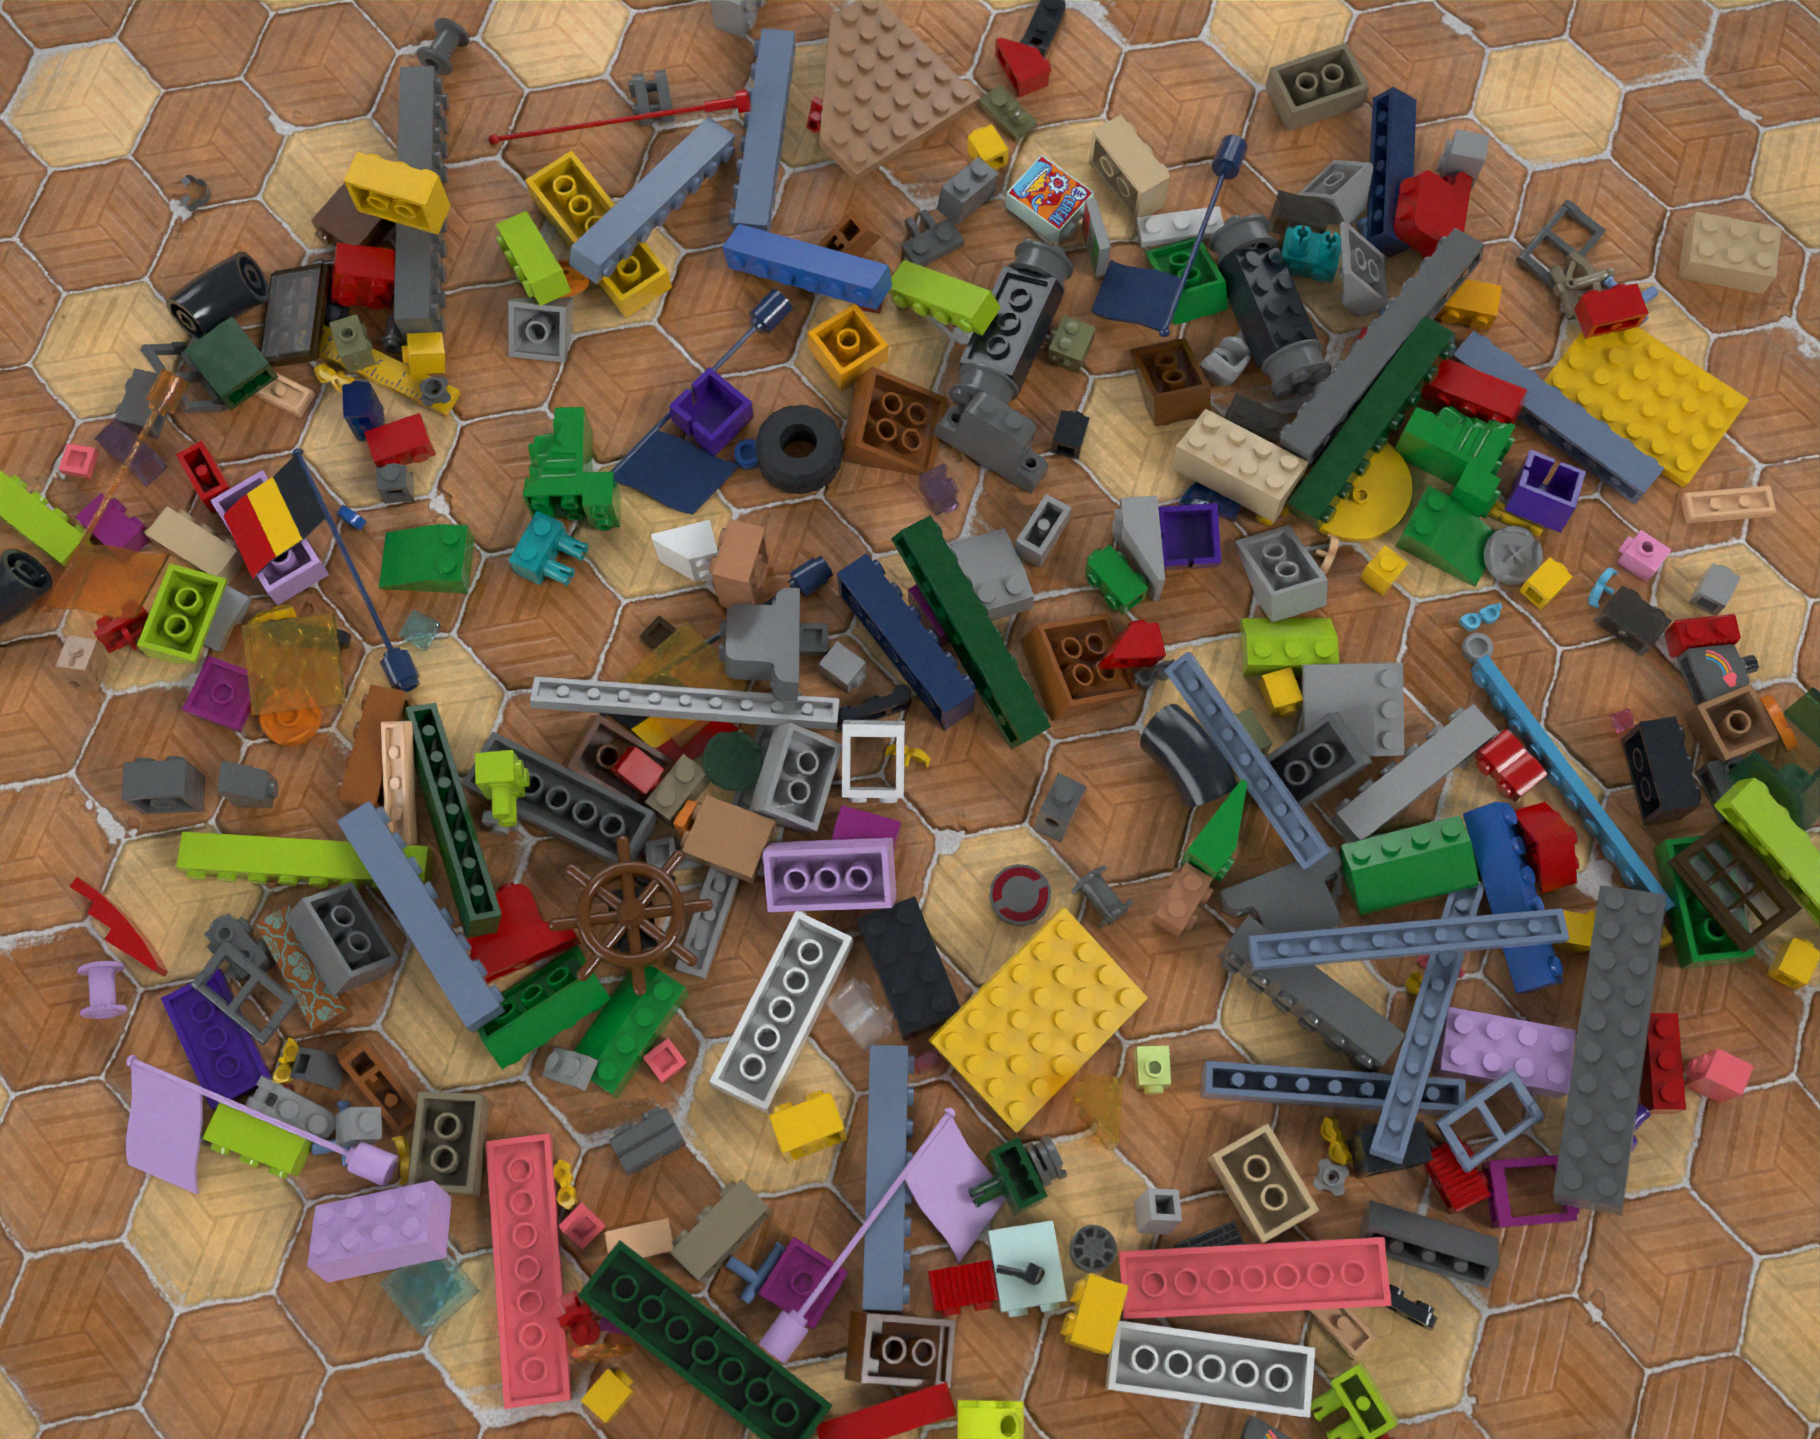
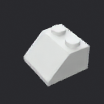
(687, 549)

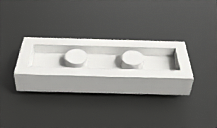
(1176, 226)

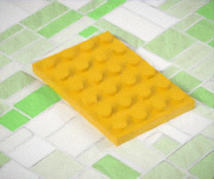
(1649, 397)
(1038, 1019)

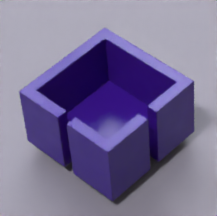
(716, 415)
(1541, 503)
(1190, 536)

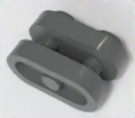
(639, 89)

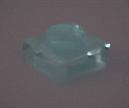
(419, 630)

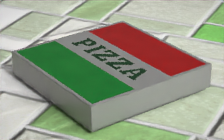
(1095, 237)

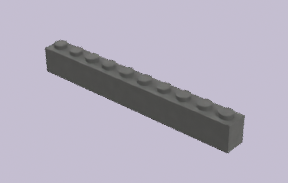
(1353, 378)

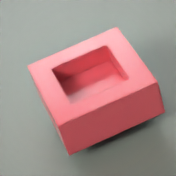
(78, 461)
(665, 1060)
(582, 1225)

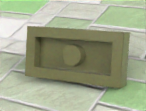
(1007, 113)

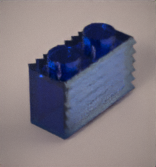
(361, 408)

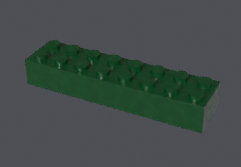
(702, 1347)

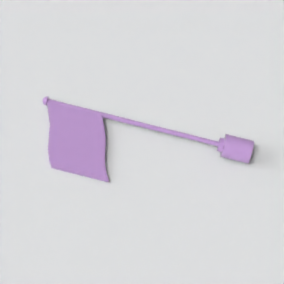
(168, 1129)
(940, 1184)

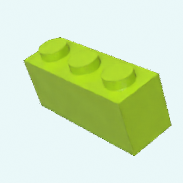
(257, 1141)

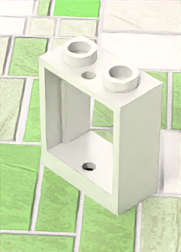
(873, 728)

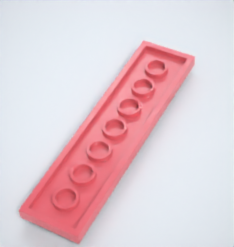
(528, 1271)
(1255, 1278)

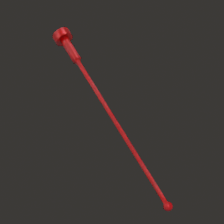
(740, 101)

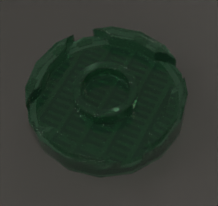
(732, 760)

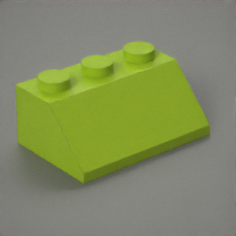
(181, 615)
(1286, 644)

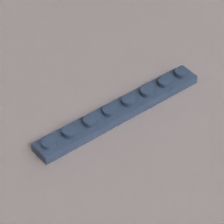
(1248, 761)

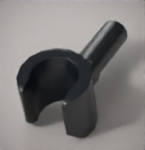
(1032, 1274)

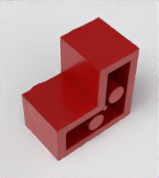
(1548, 846)

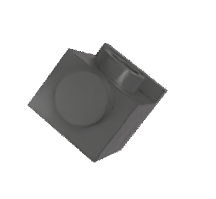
(393, 478)

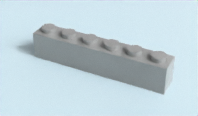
(1414, 775)

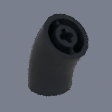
(218, 294)
(21, 583)
(1187, 756)

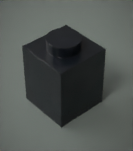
(1070, 434)

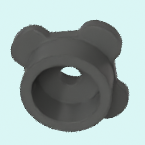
(431, 384)

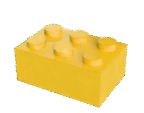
(397, 192)
(807, 1126)
(1094, 1314)

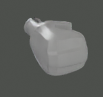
(1227, 361)

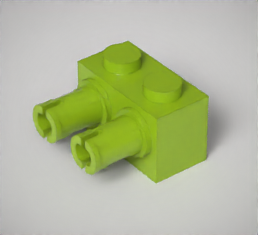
(503, 781)
(1364, 1401)

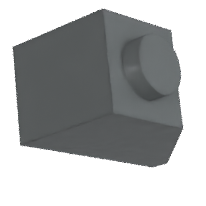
(247, 786)

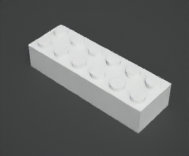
(782, 1012)
(1211, 1369)

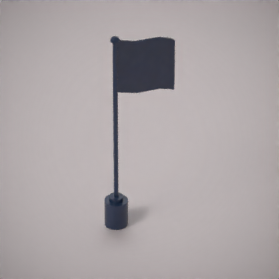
(1151, 295)
(674, 468)

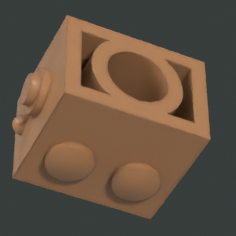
(82, 663)

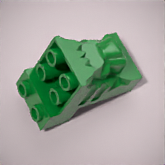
(1458, 452)
(563, 477)

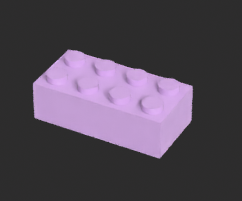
(290, 571)
(830, 875)
(1488, 1045)
(380, 1231)

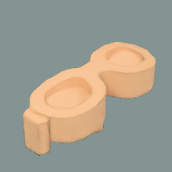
(1330, 554)

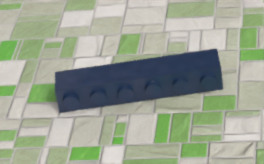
(1392, 162)

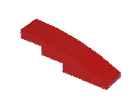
(124, 931)
(892, 1416)

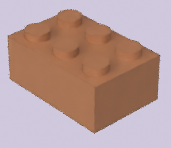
(741, 564)

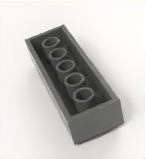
(573, 806)
(1317, 1002)

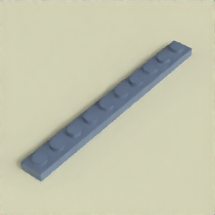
(1407, 939)
(1422, 1038)

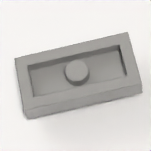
(569, 1068)

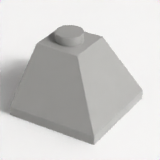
(1343, 186)
(540, 330)

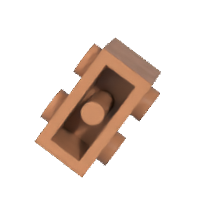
(1176, 909)

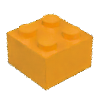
(847, 346)

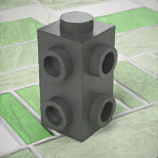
(238, 935)

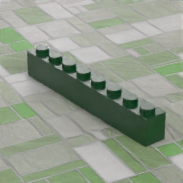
(1372, 422)
(971, 631)
(452, 823)

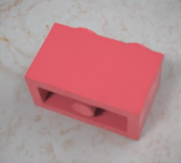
(1717, 1075)

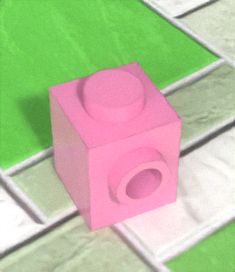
(1642, 555)

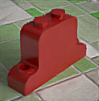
(1431, 209)
(521, 935)

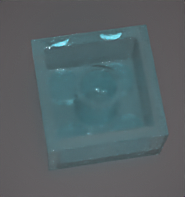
(430, 1292)

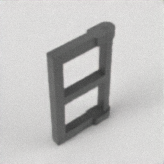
(1574, 212)
(177, 348)
(231, 1010)

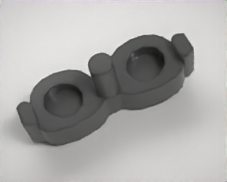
(1146, 677)

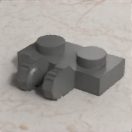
(933, 243)

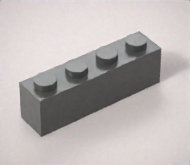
(1432, 1244)

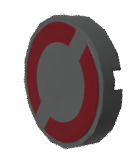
(1020, 895)

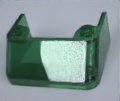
(1791, 784)

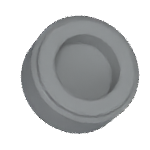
(1476, 646)

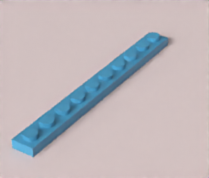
(1561, 774)

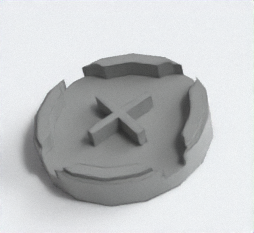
(1512, 555)

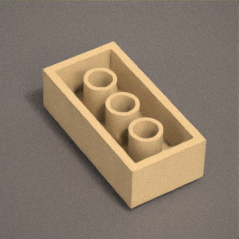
(1239, 465)

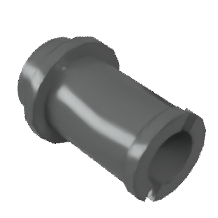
(393, 339)

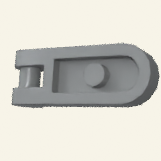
(292, 1108)

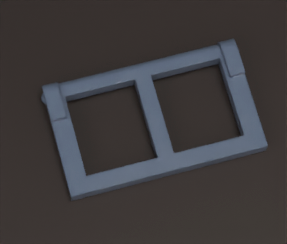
(1477, 1100)

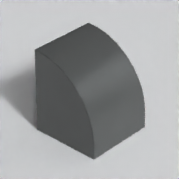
(317, 1068)

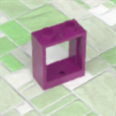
(1499, 1202)

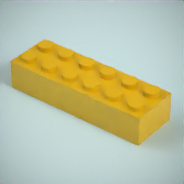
(573, 205)

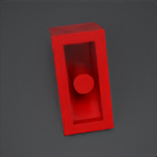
(1023, 66)
(1135, 647)

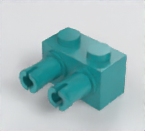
(1311, 253)
(539, 547)

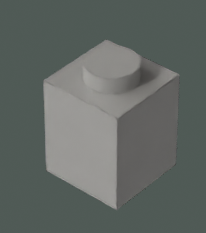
(1714, 589)
(843, 668)
(358, 1125)
(1158, 1211)

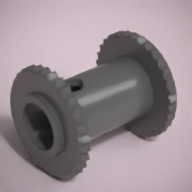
(448, 38)
(1102, 897)

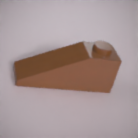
(851, 235)
(378, 1082)

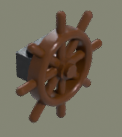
(634, 916)

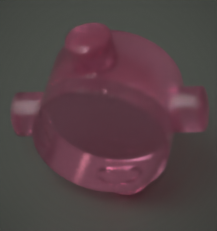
(1622, 720)

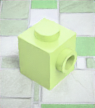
(1152, 1068)

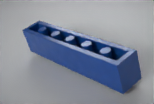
(807, 266)
(1511, 890)

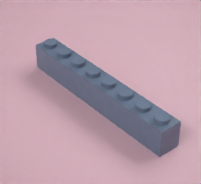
(764, 130)
(652, 201)
(1566, 423)
(421, 916)
(1319, 1087)
(885, 1162)

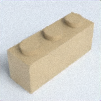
(195, 544)

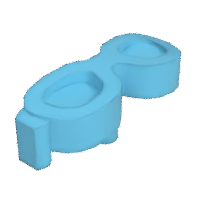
(1600, 586)
(1487, 615)

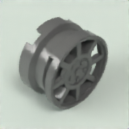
(1049, 1159)
(1092, 1249)

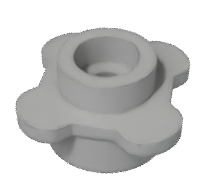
(1322, 1181)

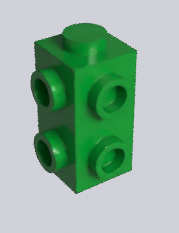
(1115, 579)

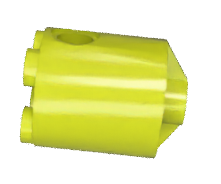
(990, 1419)

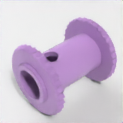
(102, 989)

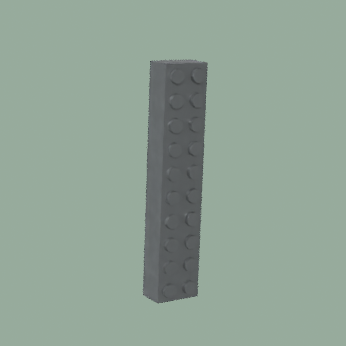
(418, 252)
(1610, 1050)

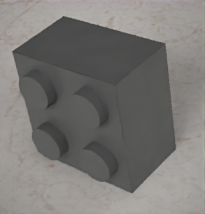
(163, 786)

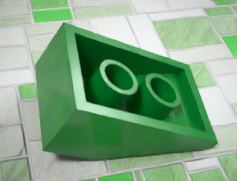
(1205, 285)
(1446, 536)
(428, 559)
(1218, 839)

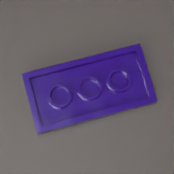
(216, 1046)

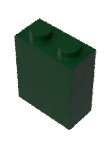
(231, 363)

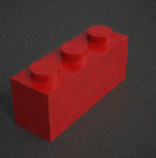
(1662, 1075)

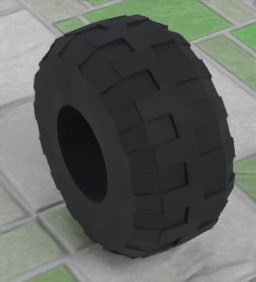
(794, 425)

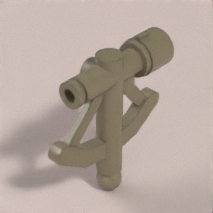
(1567, 286)

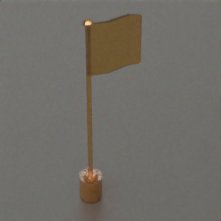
(113, 578)

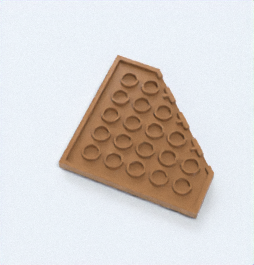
(883, 89)

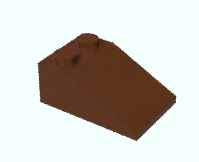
(1171, 382)
(601, 747)
(899, 1349)

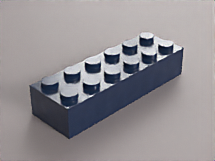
(906, 641)

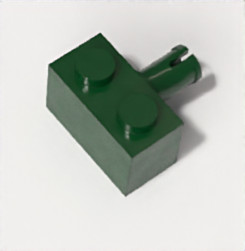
(1012, 1178)

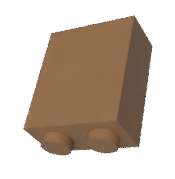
(728, 838)

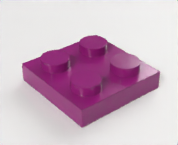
(220, 695)
(797, 1277)

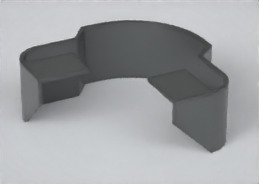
(203, 201)

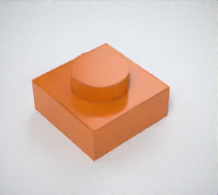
(684, 817)

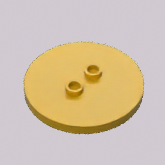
(1375, 502)

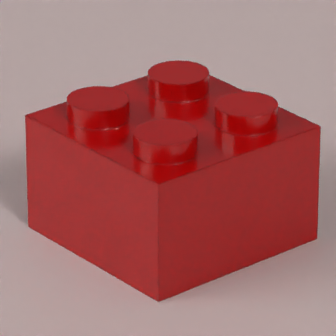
(363, 276)

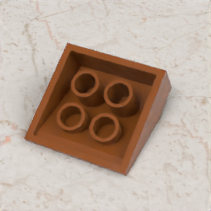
(893, 424)
(1067, 667)

